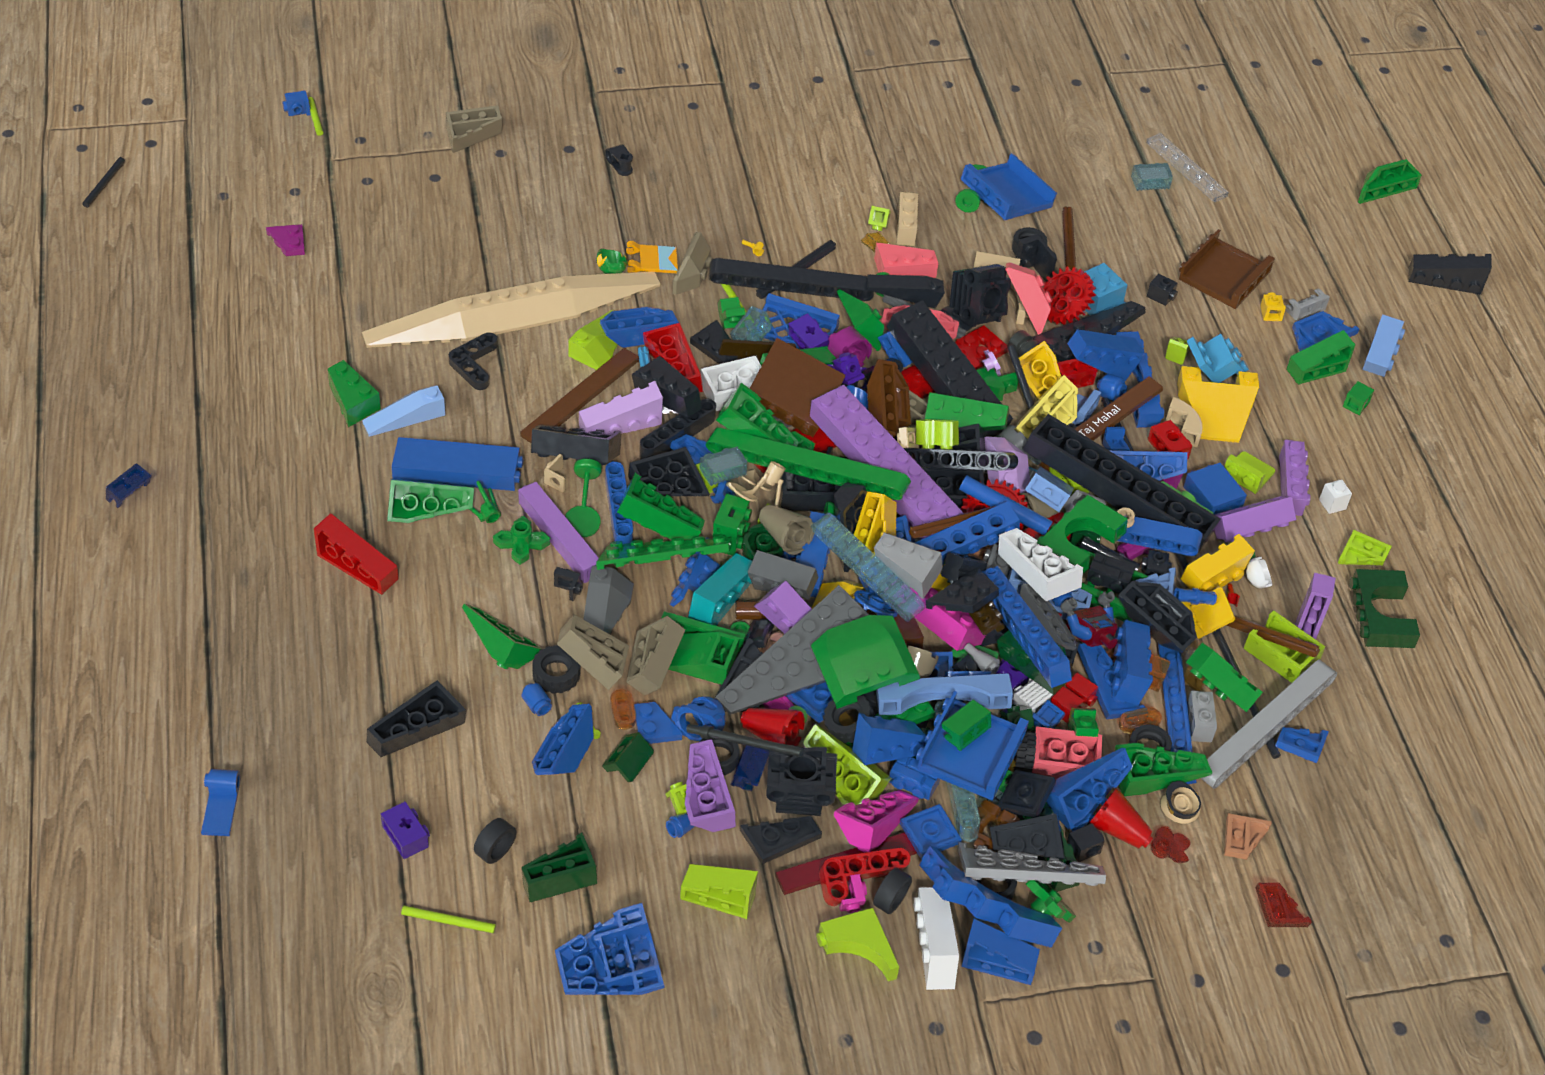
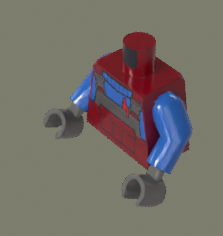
(1092, 625)

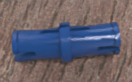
(1195, 596)

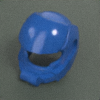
(705, 712)

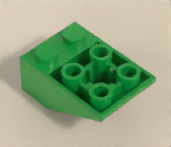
(706, 655)

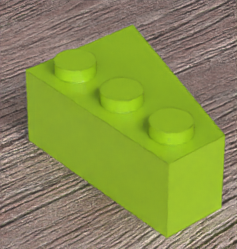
(720, 888)

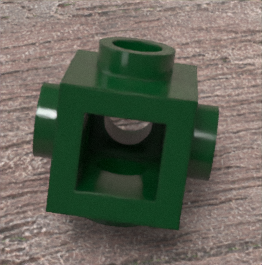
(1016, 712)

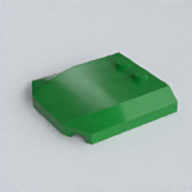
(863, 658)

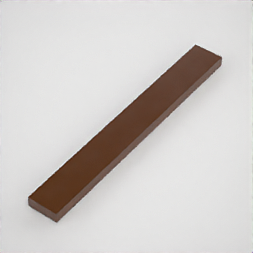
(584, 392)

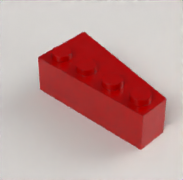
(673, 347)

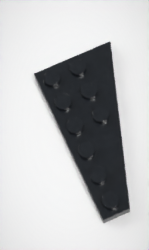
(1105, 322)

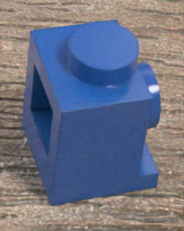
(296, 103)

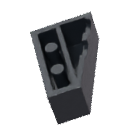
(970, 438)

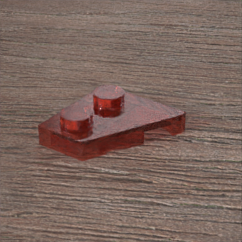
(1279, 907)

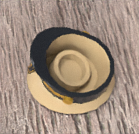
(1181, 803)

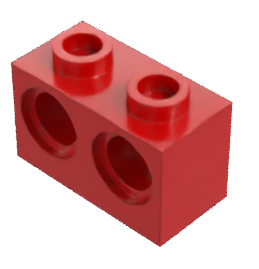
(1078, 372)

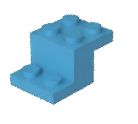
(1109, 289)
(1218, 358)

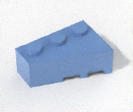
(1384, 346)

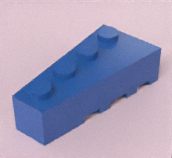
(1107, 352)

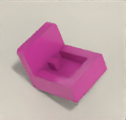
(857, 892)

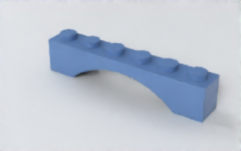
(990, 691)

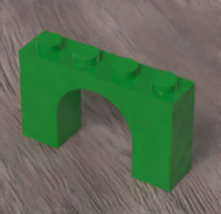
(1086, 515)

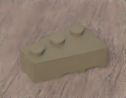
(472, 126)

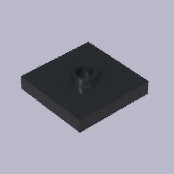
(1026, 793)

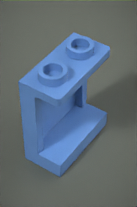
(1049, 489)

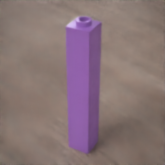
(558, 528)

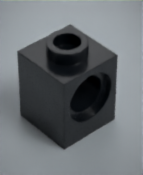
(1086, 842)

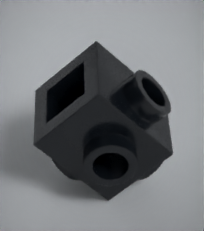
(1156, 562)

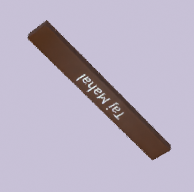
(1118, 410)

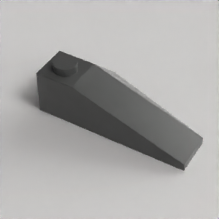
(607, 598)

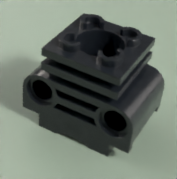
(980, 294)
(802, 782)

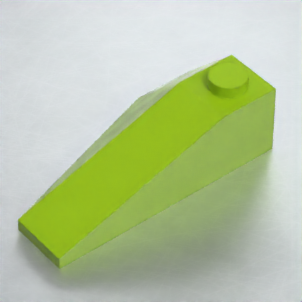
(591, 345)
(853, 778)

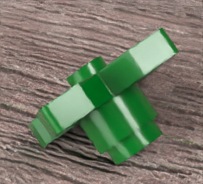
(521, 540)
(1049, 901)

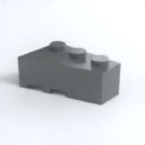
(770, 571)

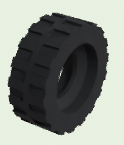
(550, 683)
(832, 715)

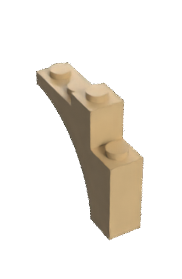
(985, 259)

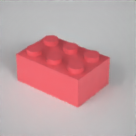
(1063, 752)

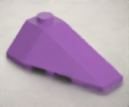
(707, 794)

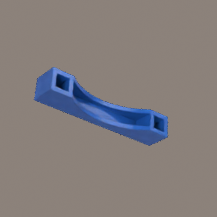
(1151, 412)

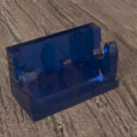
(127, 484)
(750, 767)

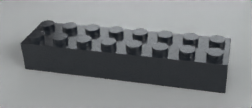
(939, 356)

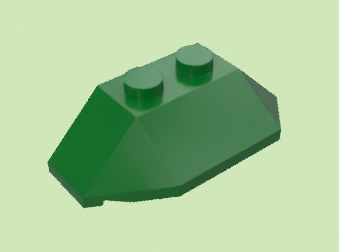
(1389, 180)

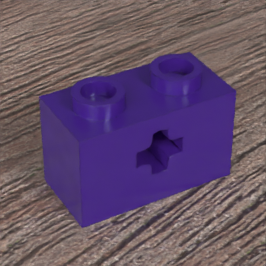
(807, 333)
(405, 830)

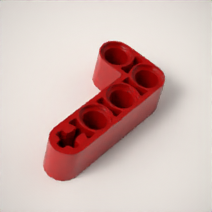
(865, 869)

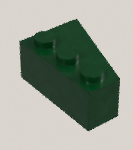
(1015, 655)
(561, 871)

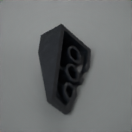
(908, 288)

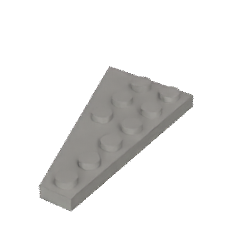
(1025, 867)

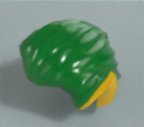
(611, 261)

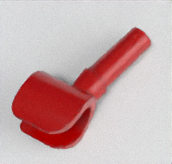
(1232, 597)

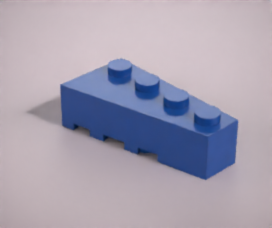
(815, 555)
(1132, 662)

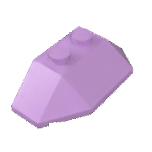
(1017, 476)

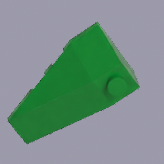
(864, 318)
(748, 416)
(1158, 768)

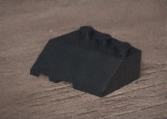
(671, 473)
(848, 506)

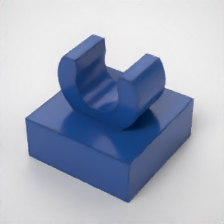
(720, 492)

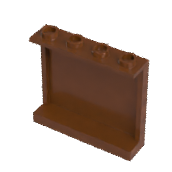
(1224, 271)
(791, 382)

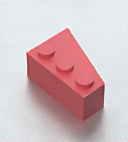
(905, 260)

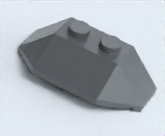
(1048, 617)

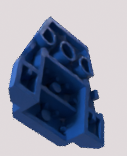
(612, 958)

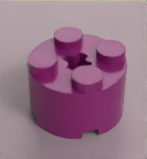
(850, 341)

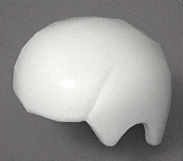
(1258, 573)

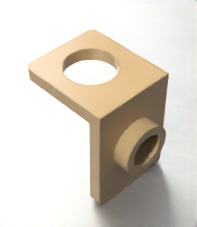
(552, 470)

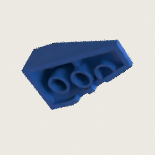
(1156, 464)
(1083, 790)

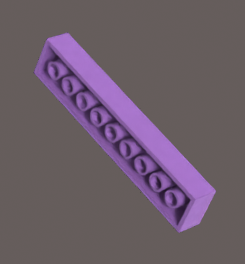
(868, 442)

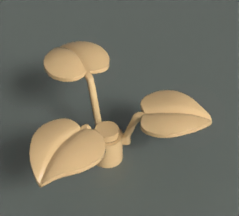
(771, 476)

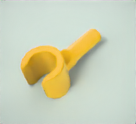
(757, 248)

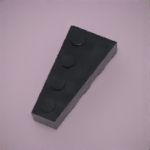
(675, 389)
(575, 443)

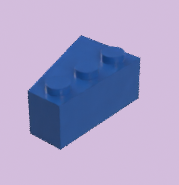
(999, 955)

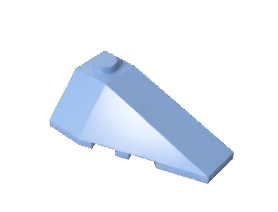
(408, 410)

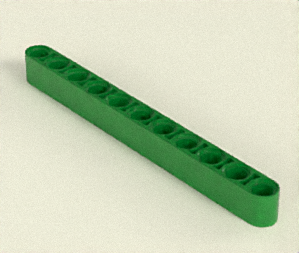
(811, 463)

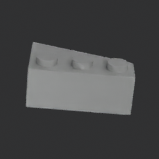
(910, 562)

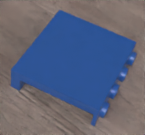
(1010, 188)
(980, 764)

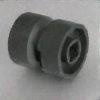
(1023, 342)

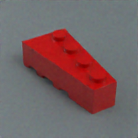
(354, 555)

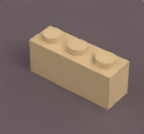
(907, 218)

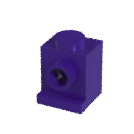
(849, 365)

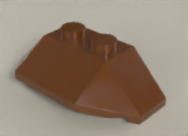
(889, 397)

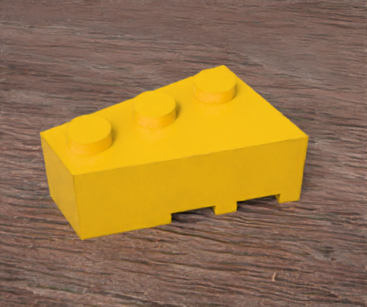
(876, 518)

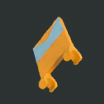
(652, 258)

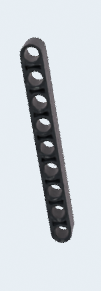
(788, 279)

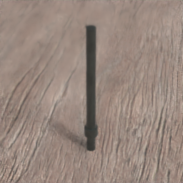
(709, 732)

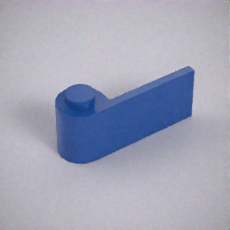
(222, 799)

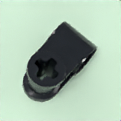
(620, 159)

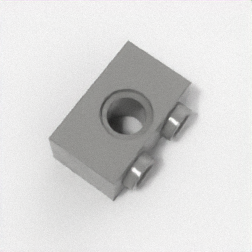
(1202, 716)

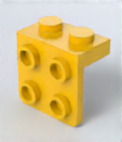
(1211, 617)

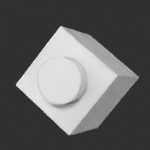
(1335, 496)

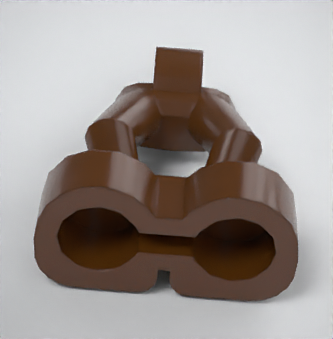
(991, 814)

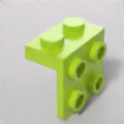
(1249, 471)

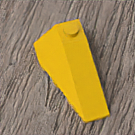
(1040, 369)

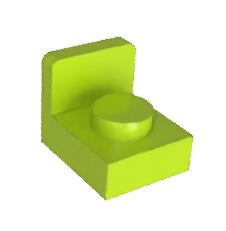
(677, 795)

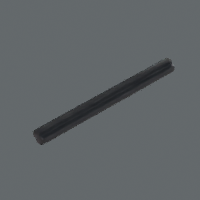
(805, 263)

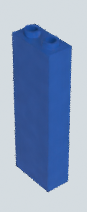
(457, 463)

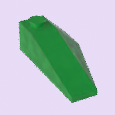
(422, 500)
(500, 641)

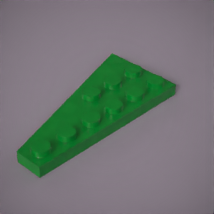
(660, 550)

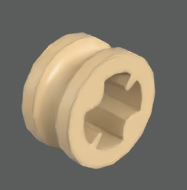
(1129, 514)

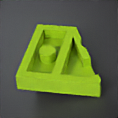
(1364, 550)

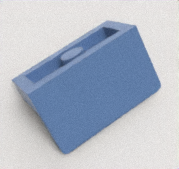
(1086, 406)

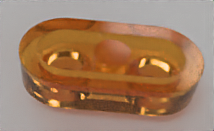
(623, 711)
(1139, 717)

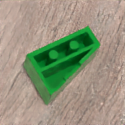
(1322, 359)
(353, 393)

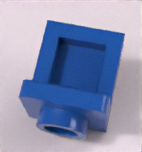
(1114, 439)
(1048, 716)

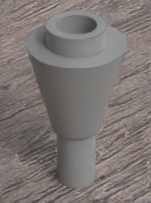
(984, 661)

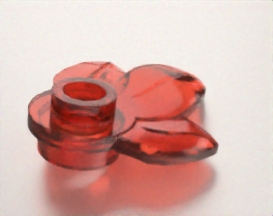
(1170, 845)

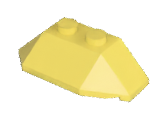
(1057, 401)

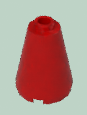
(774, 724)
(1122, 821)

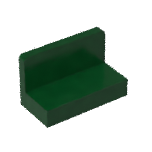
(629, 756)

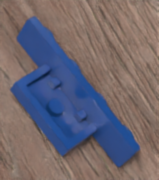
(697, 572)

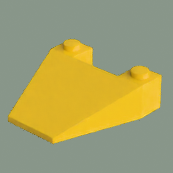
(1219, 405)

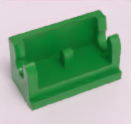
(967, 724)

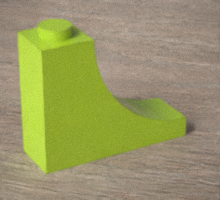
(861, 936)

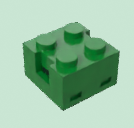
(733, 521)

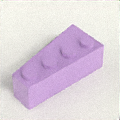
(626, 413)

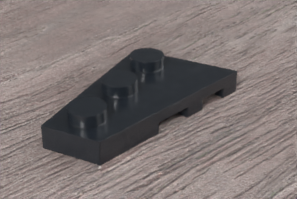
(710, 340)

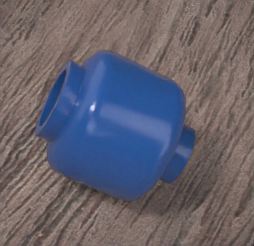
(1111, 387)

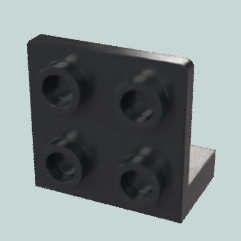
(1036, 253)

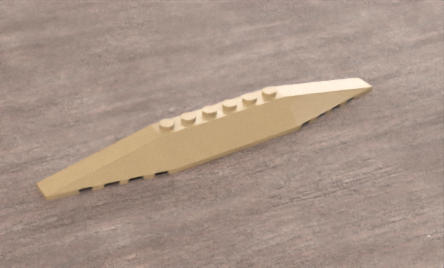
(511, 308)

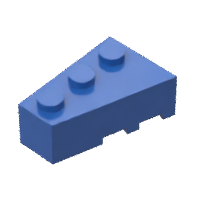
(885, 739)

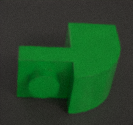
(730, 312)
(999, 384)
(1083, 722)

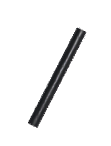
(103, 182)
(1021, 376)

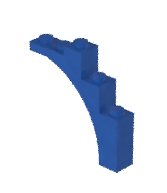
(987, 905)

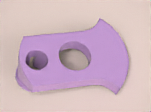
(991, 362)

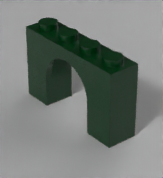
(1375, 627)

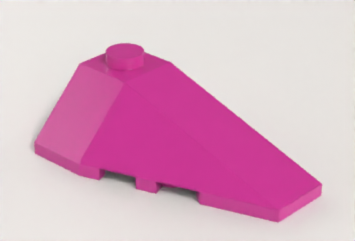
(874, 820)

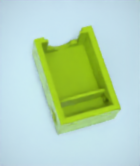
(1279, 658)

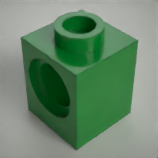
(1358, 398)

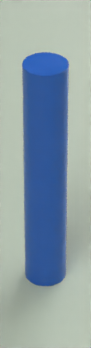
(993, 498)

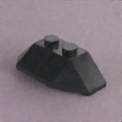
(1155, 606)

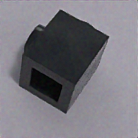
(1162, 290)

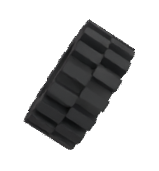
(1025, 755)

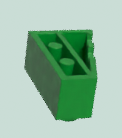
(1222, 677)

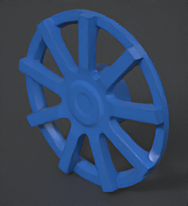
(874, 603)

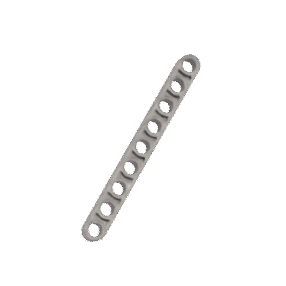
(1268, 722)

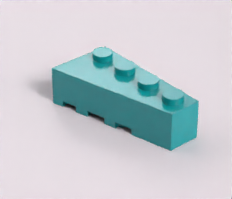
(720, 591)

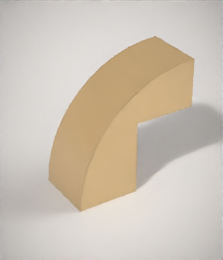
(1185, 415)

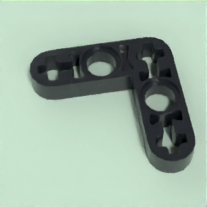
(462, 358)

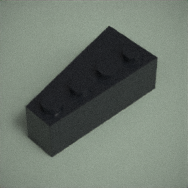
(1451, 271)
(415, 720)

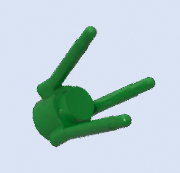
(489, 510)

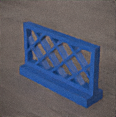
(789, 308)

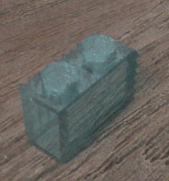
(1152, 176)
(723, 465)

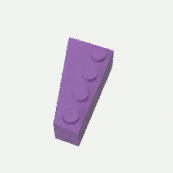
(783, 606)

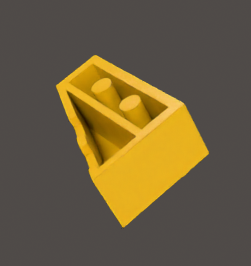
(1219, 568)

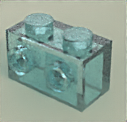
(752, 326)

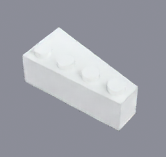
(1038, 566)
(937, 939)

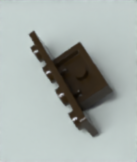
(746, 349)
(988, 618)

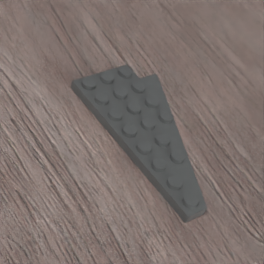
(790, 661)

